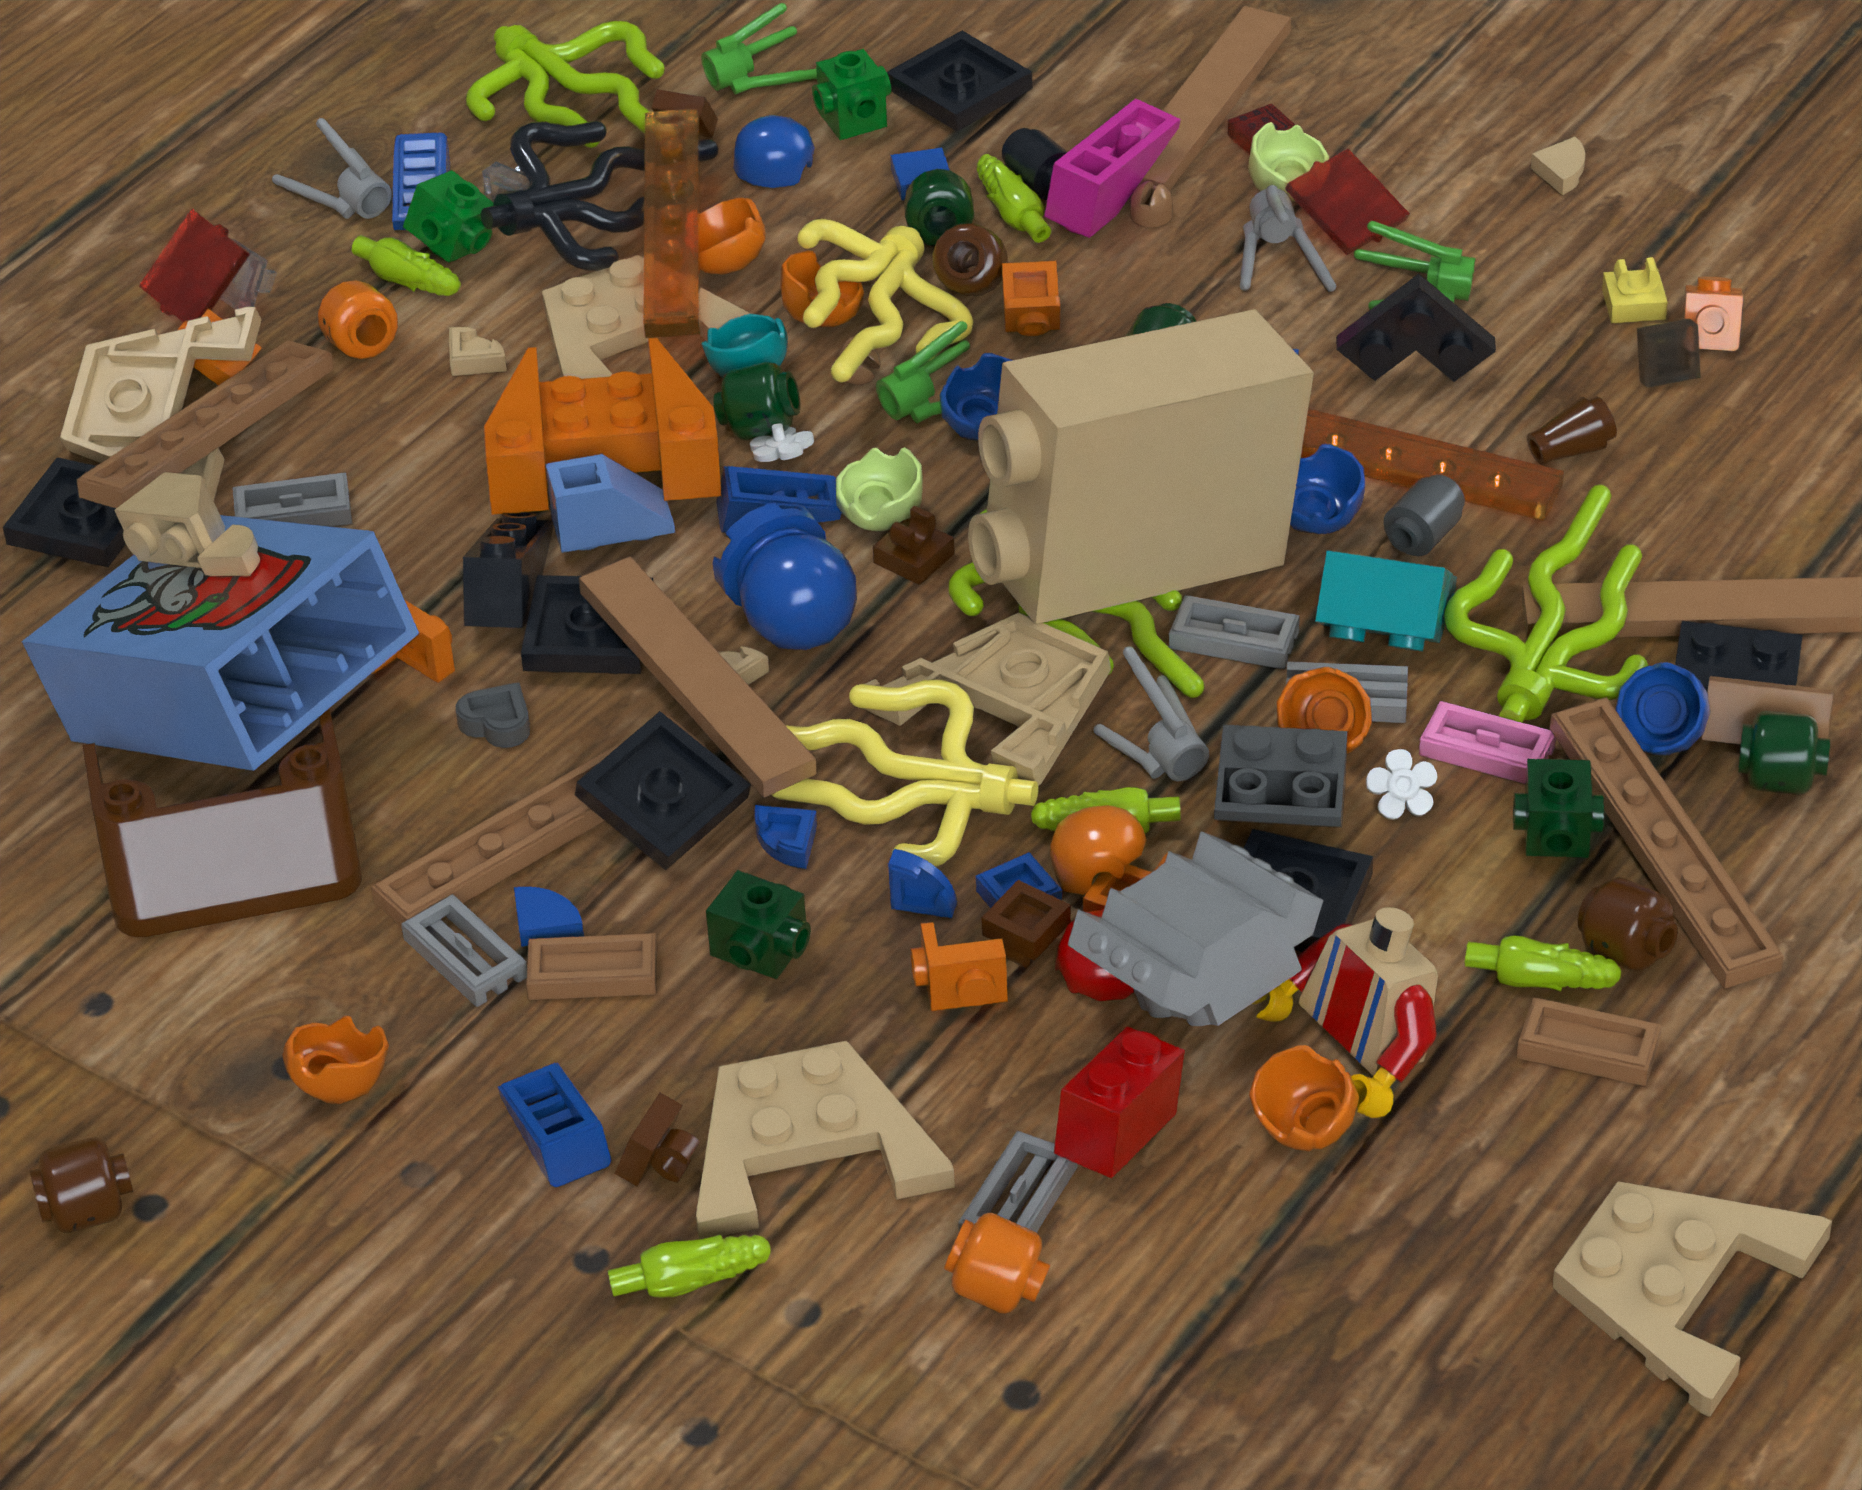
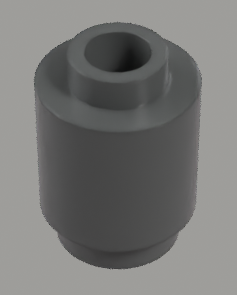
(1424, 515)

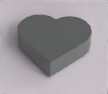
(495, 714)

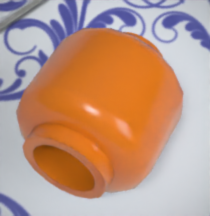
(357, 319)
(996, 1263)

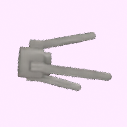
(358, 185)
(1274, 222)
(1172, 741)

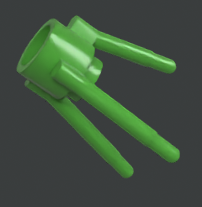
(733, 60)
(1446, 271)
(910, 385)

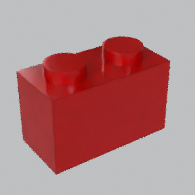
(1119, 1101)

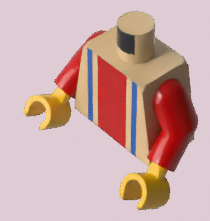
(1370, 997)

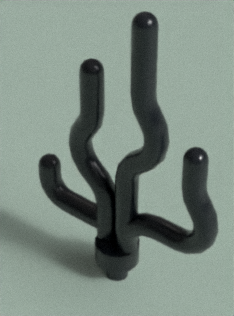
(551, 205)

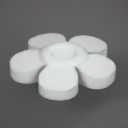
(781, 445)
(1402, 785)

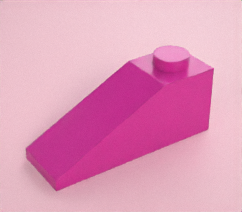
(1104, 168)

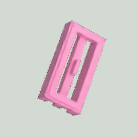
(1484, 741)

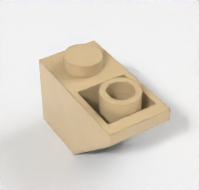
(171, 520)

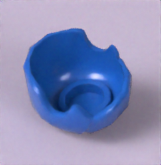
(772, 151)
(972, 395)
(1327, 491)
(1664, 708)

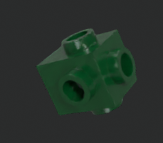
(1558, 808)
(757, 924)

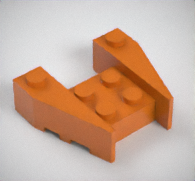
(630, 417)

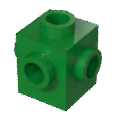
(851, 93)
(448, 216)

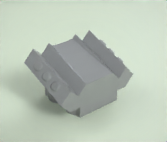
(1201, 933)

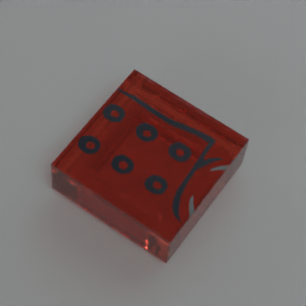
(1245, 126)

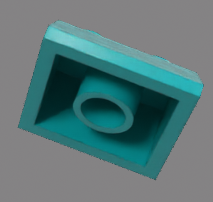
(1384, 599)

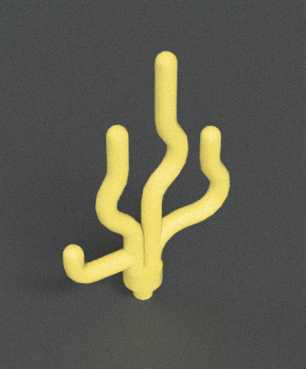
(895, 262)
(948, 782)

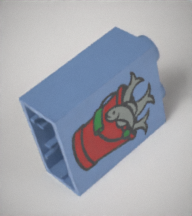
(223, 662)

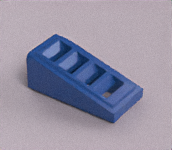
(415, 161)
(751, 488)
(558, 1130)

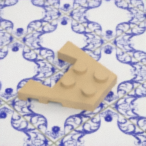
(604, 316)
(143, 380)
(1024, 677)
(804, 1112)
(1655, 1258)

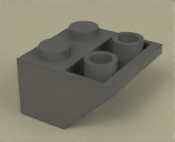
(1281, 776)

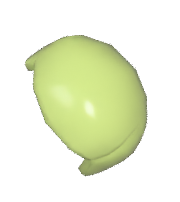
(1282, 156)
(880, 489)

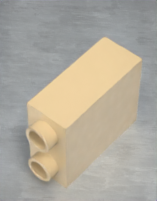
(1141, 465)

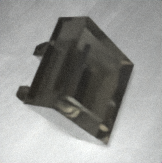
(1668, 352)

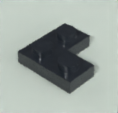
(1420, 321)

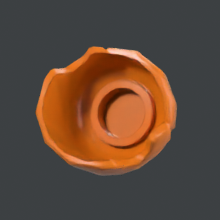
(730, 236)
(799, 290)
(1326, 701)
(1092, 843)
(335, 1059)
(1304, 1098)

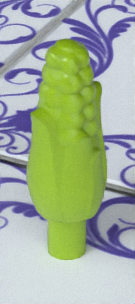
(1013, 199)
(402, 265)
(1133, 799)
(1542, 965)
(687, 1265)

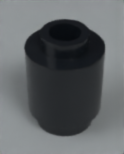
(1032, 156)

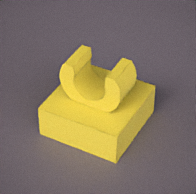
(1634, 293)

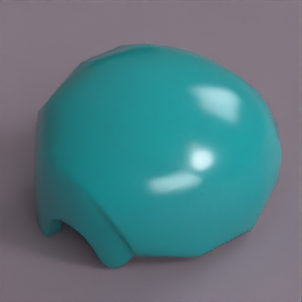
(746, 342)

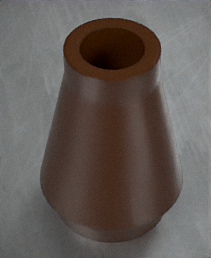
(1574, 431)

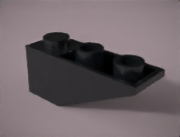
(504, 570)

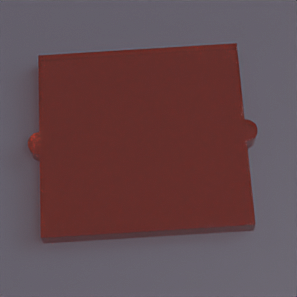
(1344, 199)
(194, 268)

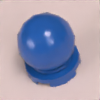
(787, 577)

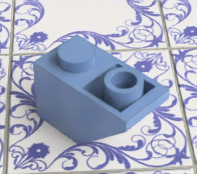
(603, 504)

